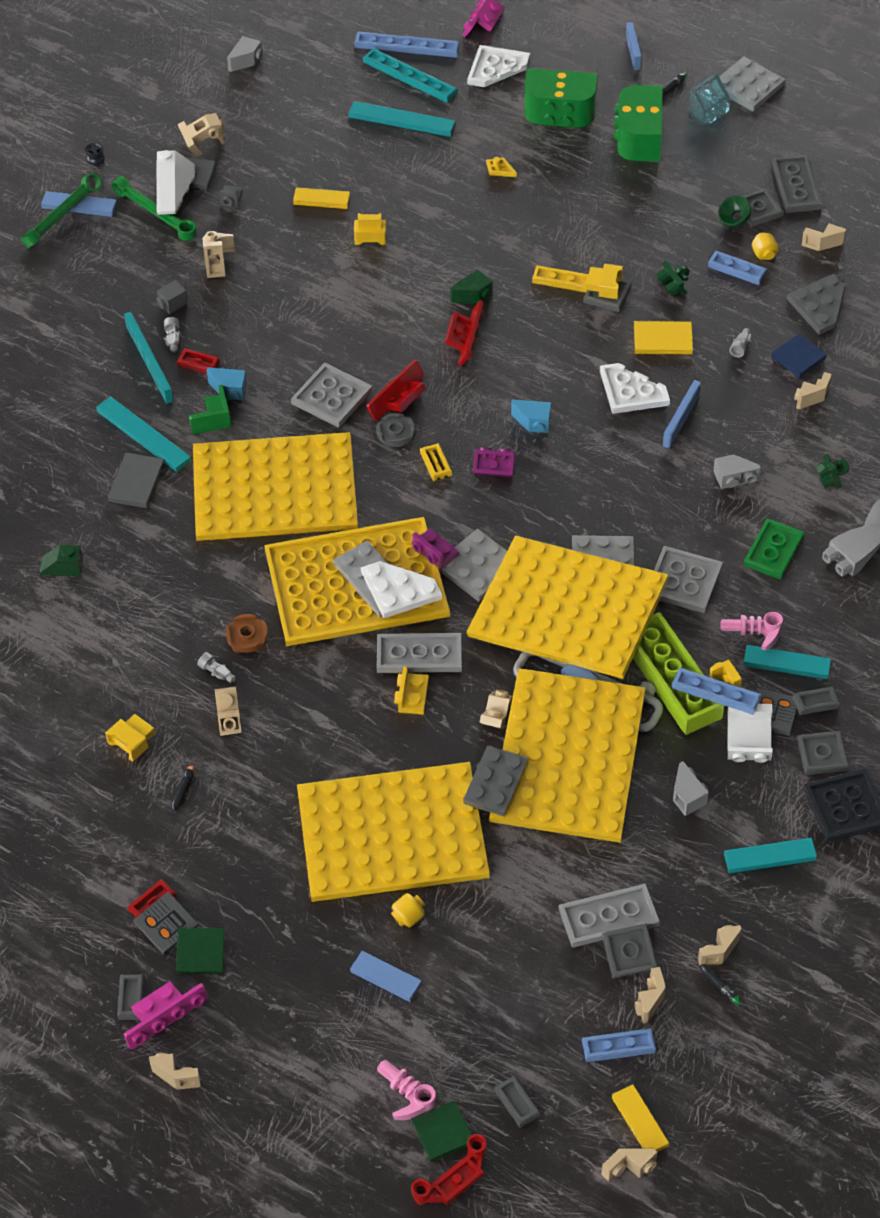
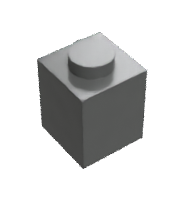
(172, 297)

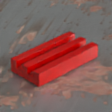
(198, 363)
(132, 908)

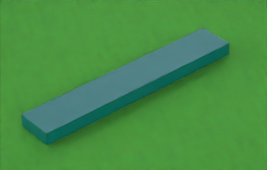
(410, 75)
(402, 118)
(148, 357)
(143, 434)

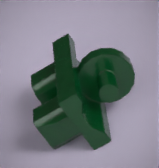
(676, 277)
(830, 473)

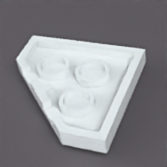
(496, 64)
(631, 390)
(399, 589)

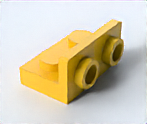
(726, 673)
(412, 692)

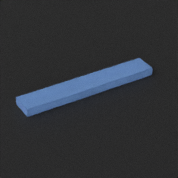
(407, 44)

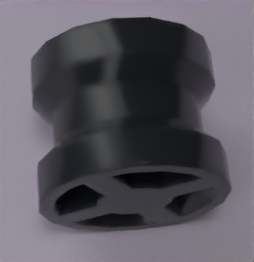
(95, 153)

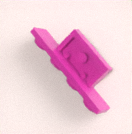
(485, 15)
(161, 1010)

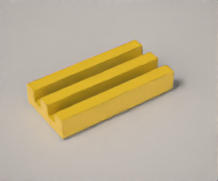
(440, 473)

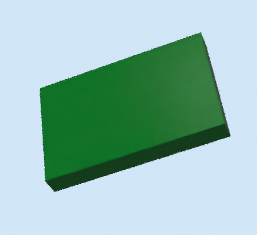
(773, 548)

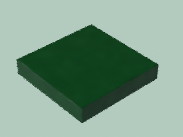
(200, 951)
(441, 1131)

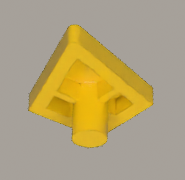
(500, 167)

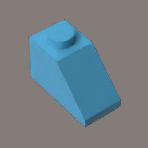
(233, 382)
(532, 414)

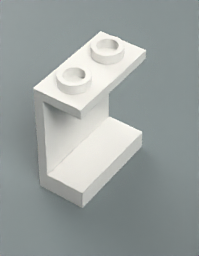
(750, 734)

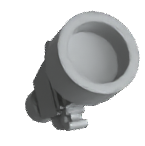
(171, 326)
(739, 344)
(220, 671)

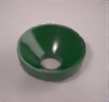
(731, 206)

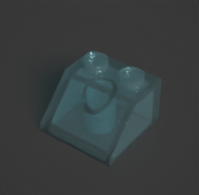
(708, 100)

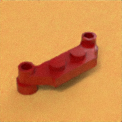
(456, 1179)

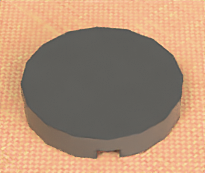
(395, 430)

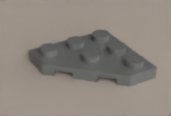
(819, 302)

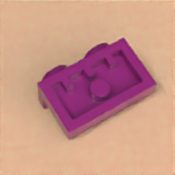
(494, 462)
(434, 548)

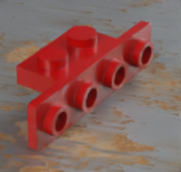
(462, 332)
(398, 392)

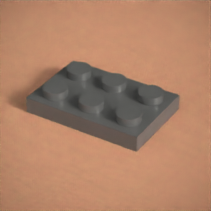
(495, 781)

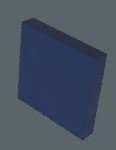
(798, 355)

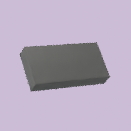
(816, 700)
(129, 994)
(516, 1101)

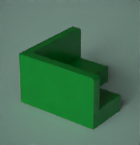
(215, 418)

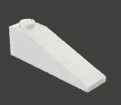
(173, 180)

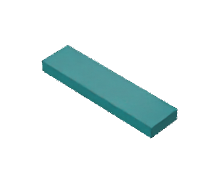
(787, 662)
(770, 855)

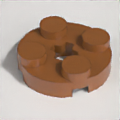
(248, 643)

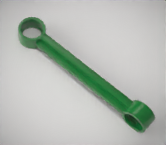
(122, 188)
(36, 233)

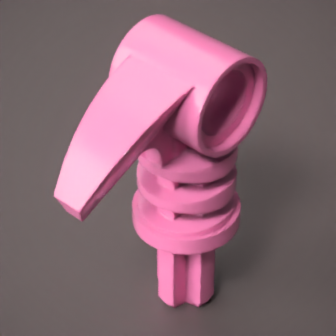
(770, 627)
(413, 1090)

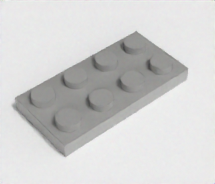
(350, 566)
(419, 652)
(606, 912)

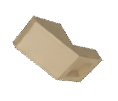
(816, 240)
(813, 394)
(497, 709)
(228, 711)
(726, 940)
(650, 1000)
(164, 1066)
(637, 1160)

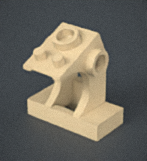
(204, 127)
(214, 246)

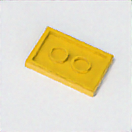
(663, 337)

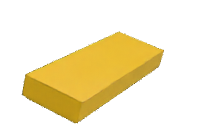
(321, 198)
(560, 278)
(640, 1119)

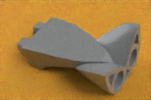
(855, 546)

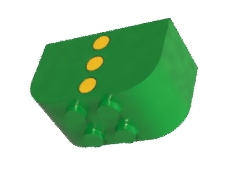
(560, 97)
(639, 123)

